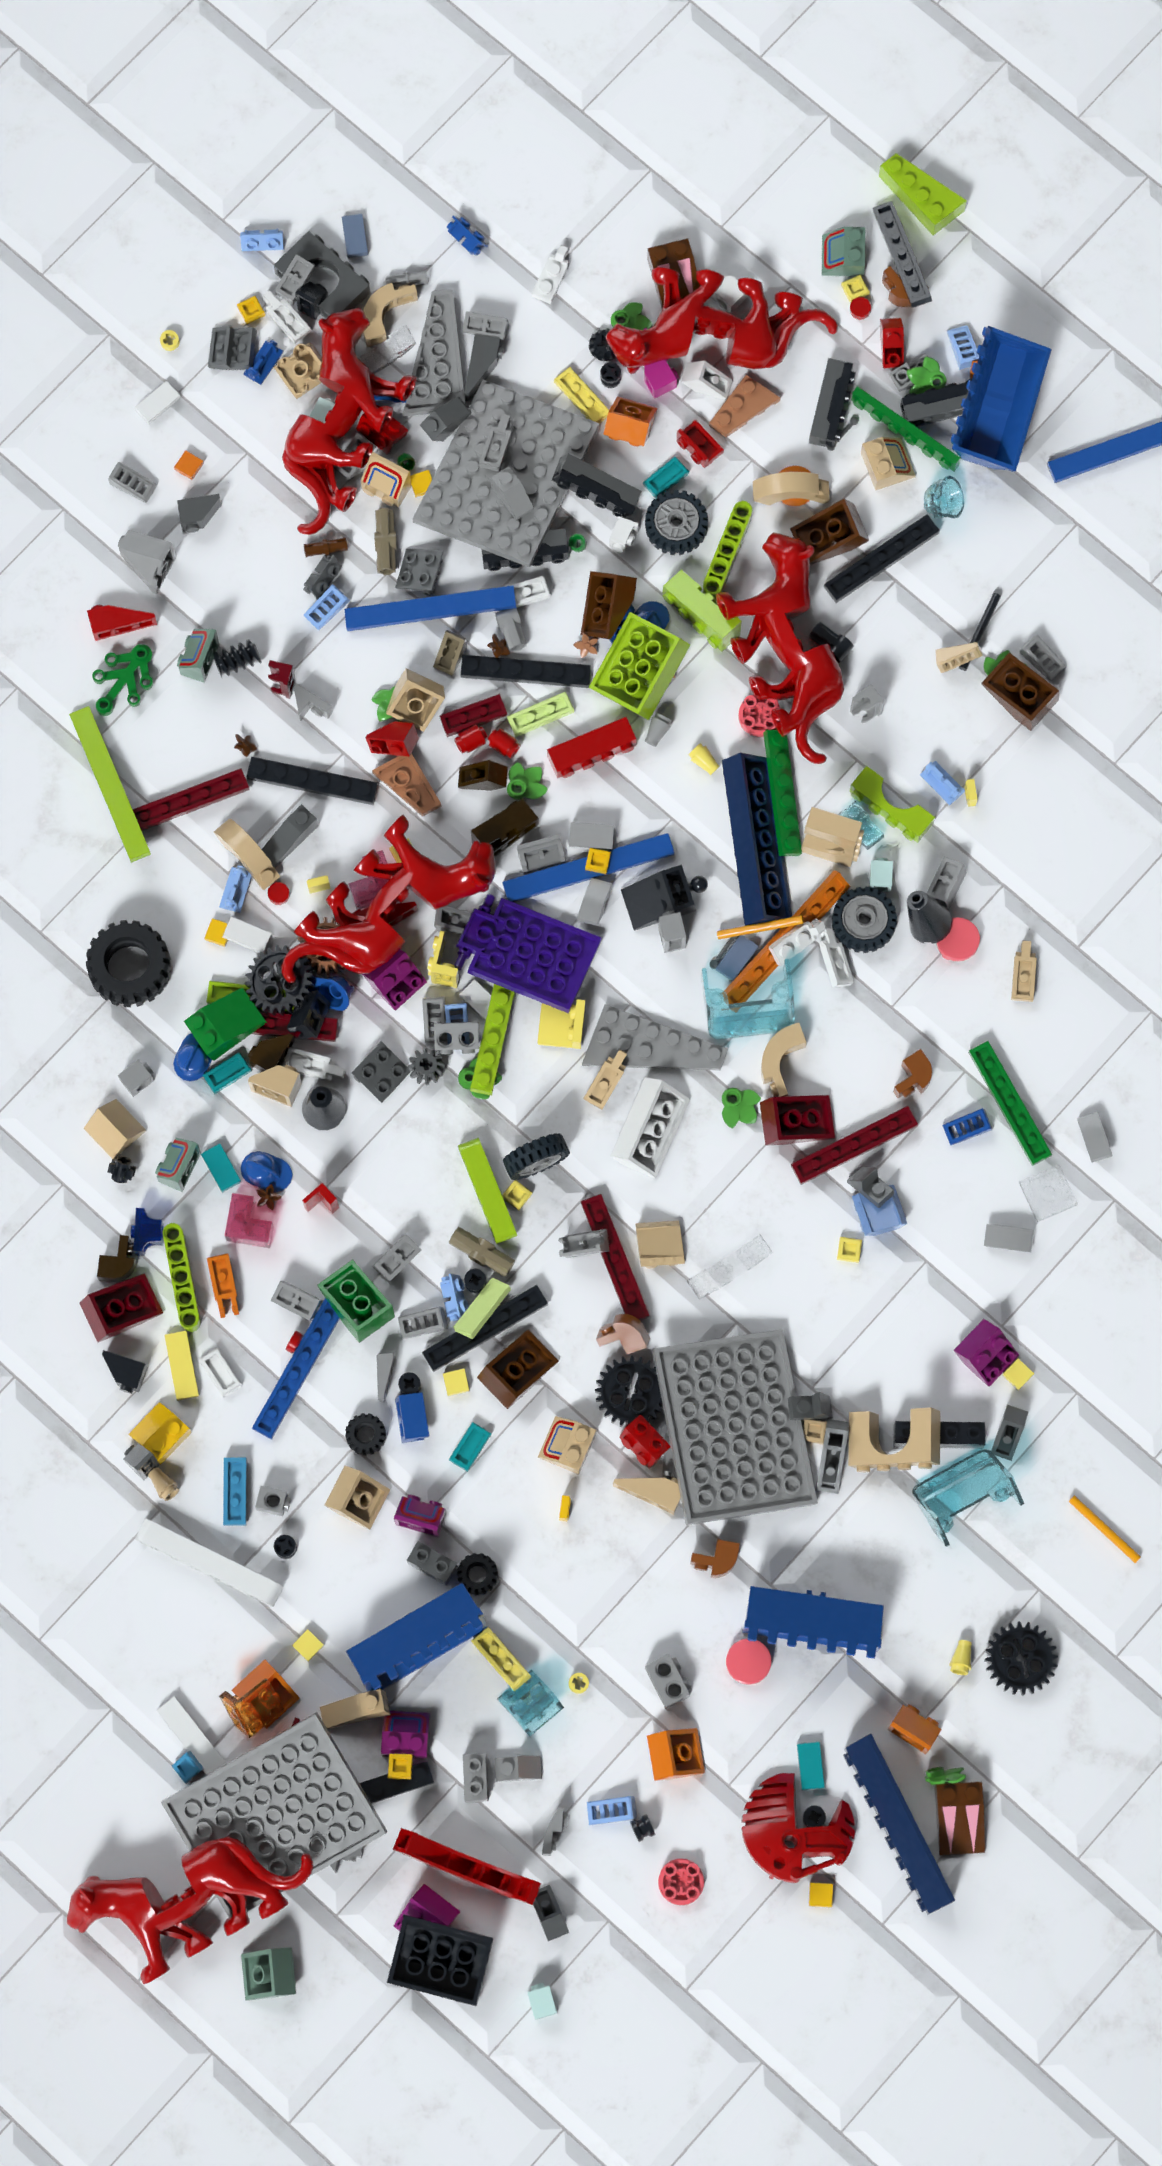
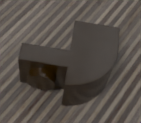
(120, 1267)

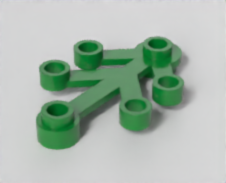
(124, 676)

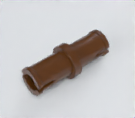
(325, 547)

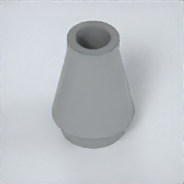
(658, 728)

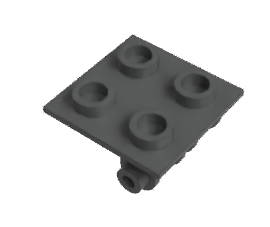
(420, 570)
(381, 1072)

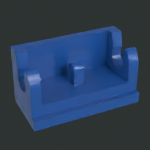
(412, 1417)

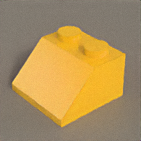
(160, 1432)

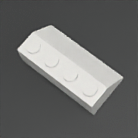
(650, 1127)

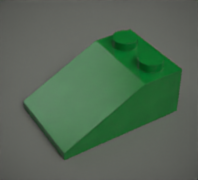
(225, 1023)
(356, 1301)

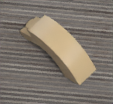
(379, 304)
(790, 485)
(248, 852)
(781, 1044)

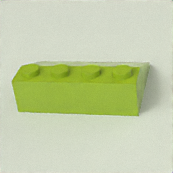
(639, 666)

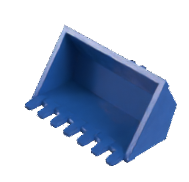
(417, 1639)

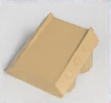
(300, 369)
(659, 1243)

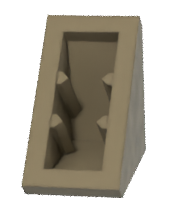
(450, 652)

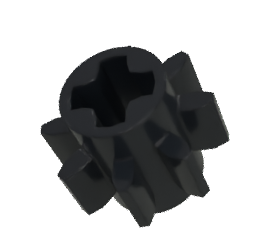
(121, 1169)

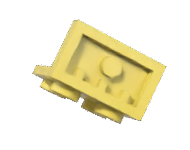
(442, 974)
(561, 1028)

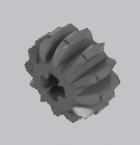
(418, 1066)

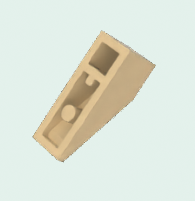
(656, 1491)
(355, 1709)

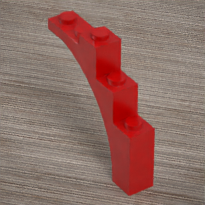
(466, 1867)

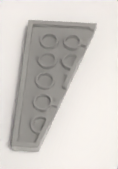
(437, 359)
(649, 1044)

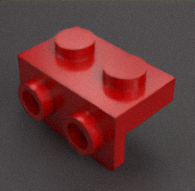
(392, 434)
(699, 443)
(644, 1441)

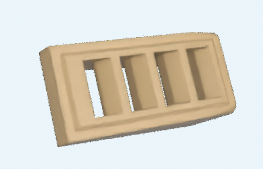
(954, 656)

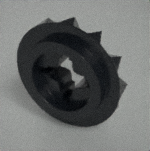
(600, 352)

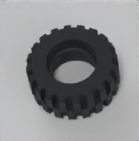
(125, 936)

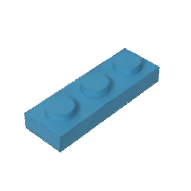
(235, 1491)

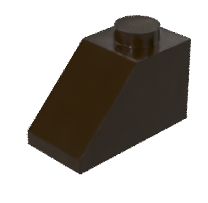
(483, 776)
(270, 1052)

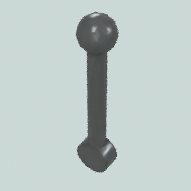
(853, 421)
(714, 963)

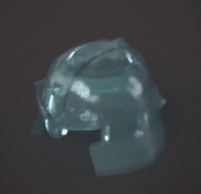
(944, 498)

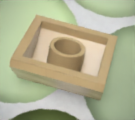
(114, 1128)

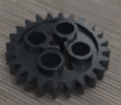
(261, 988)
(611, 1386)
(1041, 1652)

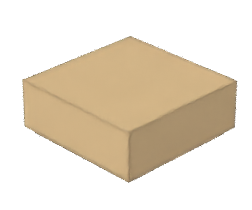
(814, 1431)

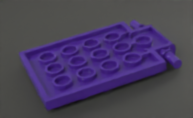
(527, 952)

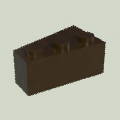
(506, 826)

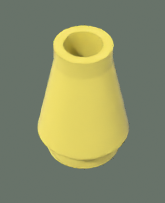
(703, 758)
(961, 1659)

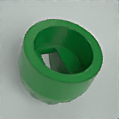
(406, 456)
(573, 543)

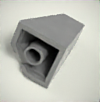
(148, 557)

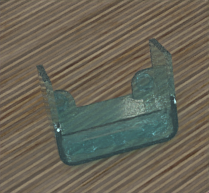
(751, 1017)
(962, 1487)

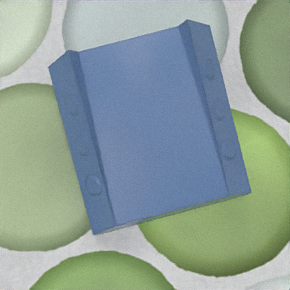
(882, 1219)

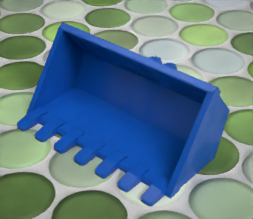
(1000, 400)
(814, 1620)

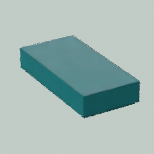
(666, 477)
(227, 1073)
(221, 1168)
(470, 1447)
(810, 1766)

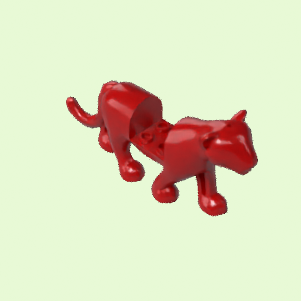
(752, 342)
(312, 444)
(814, 674)
(369, 941)
(214, 1867)

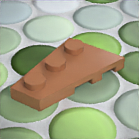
(742, 405)
(409, 783)

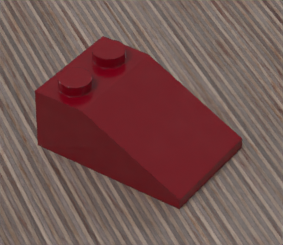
(797, 1119)
(120, 1307)

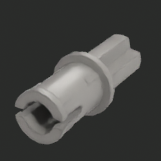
(407, 279)

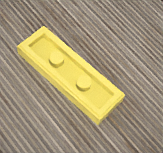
(581, 396)
(181, 1365)
(501, 1658)

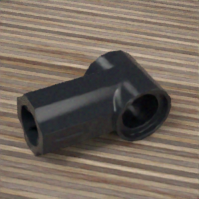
(839, 643)

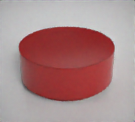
(860, 308)
(278, 893)
(294, 1342)

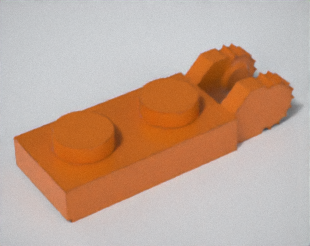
(223, 1282)

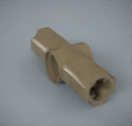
(385, 541)
(481, 1251)

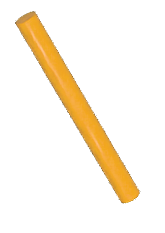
(759, 927)
(1106, 1530)

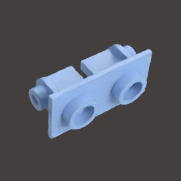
(256, 241)
(942, 782)
(235, 889)
(453, 1287)

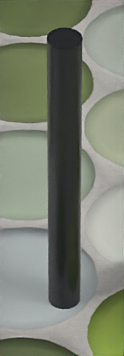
(983, 623)

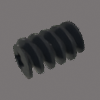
(236, 657)

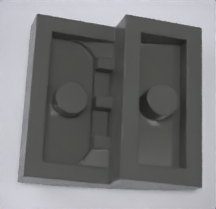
(232, 348)

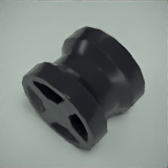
(612, 370)
(476, 1285)
(412, 1386)
(281, 1545)
(811, 1819)
(642, 1828)

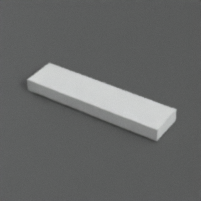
(190, 1735)

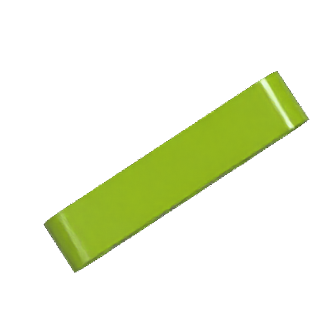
(728, 541)
(487, 1190)
(176, 1268)

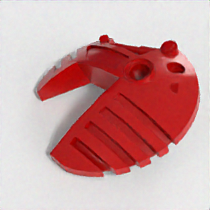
(773, 1819)

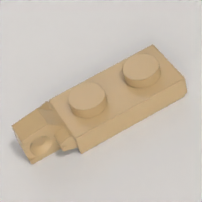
(1024, 974)
(606, 1080)

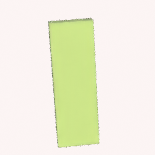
(540, 714)
(482, 1308)

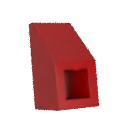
(892, 342)
(393, 739)

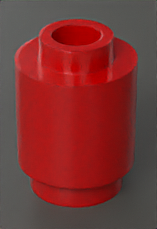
(471, 739)
(503, 743)

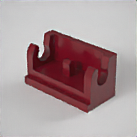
(284, 675)

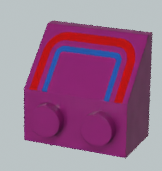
(420, 1515)
(406, 1734)

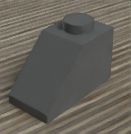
(445, 419)
(197, 511)
(1009, 1432)
(549, 1914)

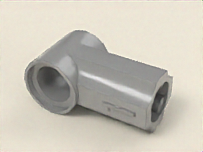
(509, 624)

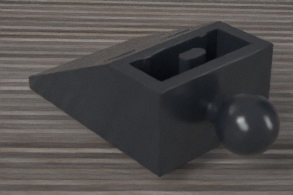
(656, 895)

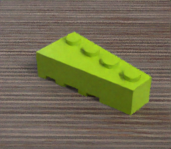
(922, 194)
(701, 610)

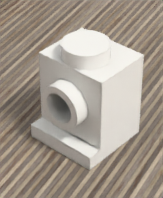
(623, 534)

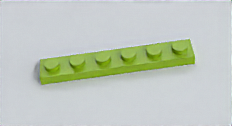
(492, 1040)

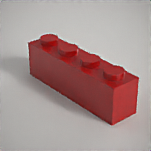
(592, 747)

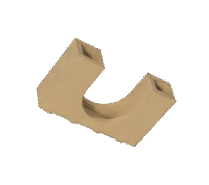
(832, 837)
(920, 1450)

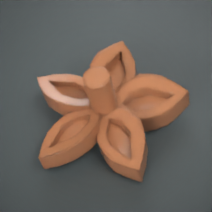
(586, 645)

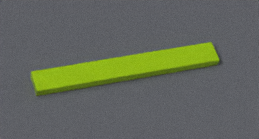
(110, 784)

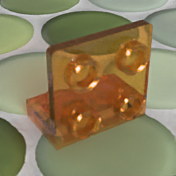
(254, 1708)

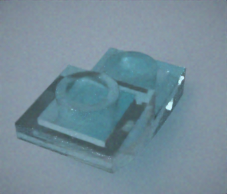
(872, 833)

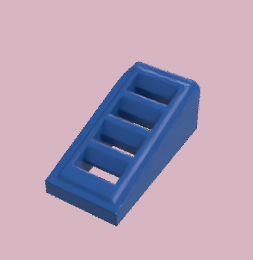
(970, 1134)

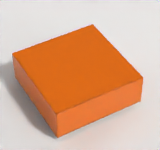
(188, 465)

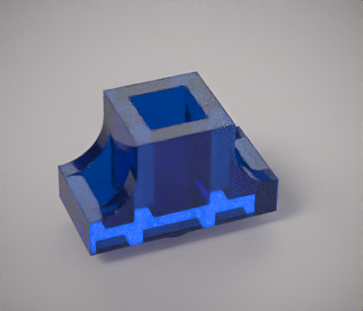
(146, 1232)

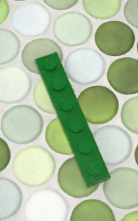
(911, 433)
(782, 793)
(1010, 1103)

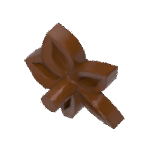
(498, 647)
(244, 745)
(268, 1197)

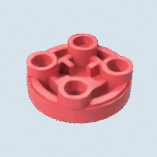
(756, 715)
(961, 941)
(748, 1661)
(681, 1881)

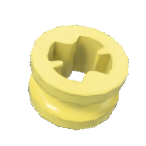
(163, 338)
(572, 1686)

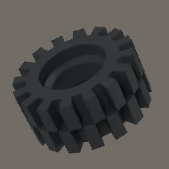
(365, 1420)
(477, 1560)

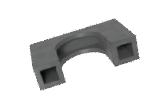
(351, 287)

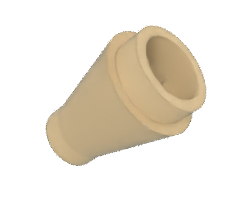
(163, 1484)

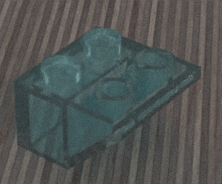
(531, 1704)

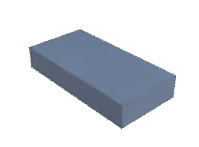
(354, 235)
(737, 958)

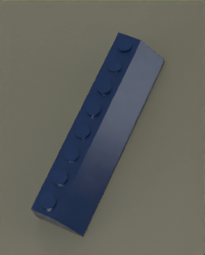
(758, 862)
(899, 1825)

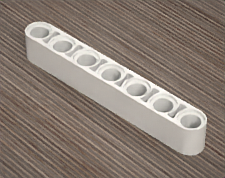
(209, 1562)

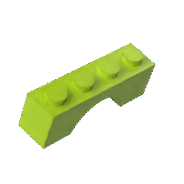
(912, 821)

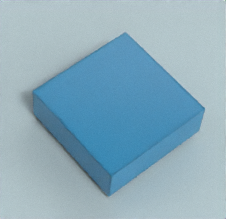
(187, 1767)

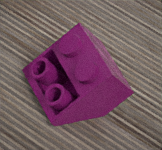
(396, 980)
(986, 1352)
(429, 1906)

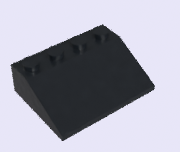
(440, 1960)

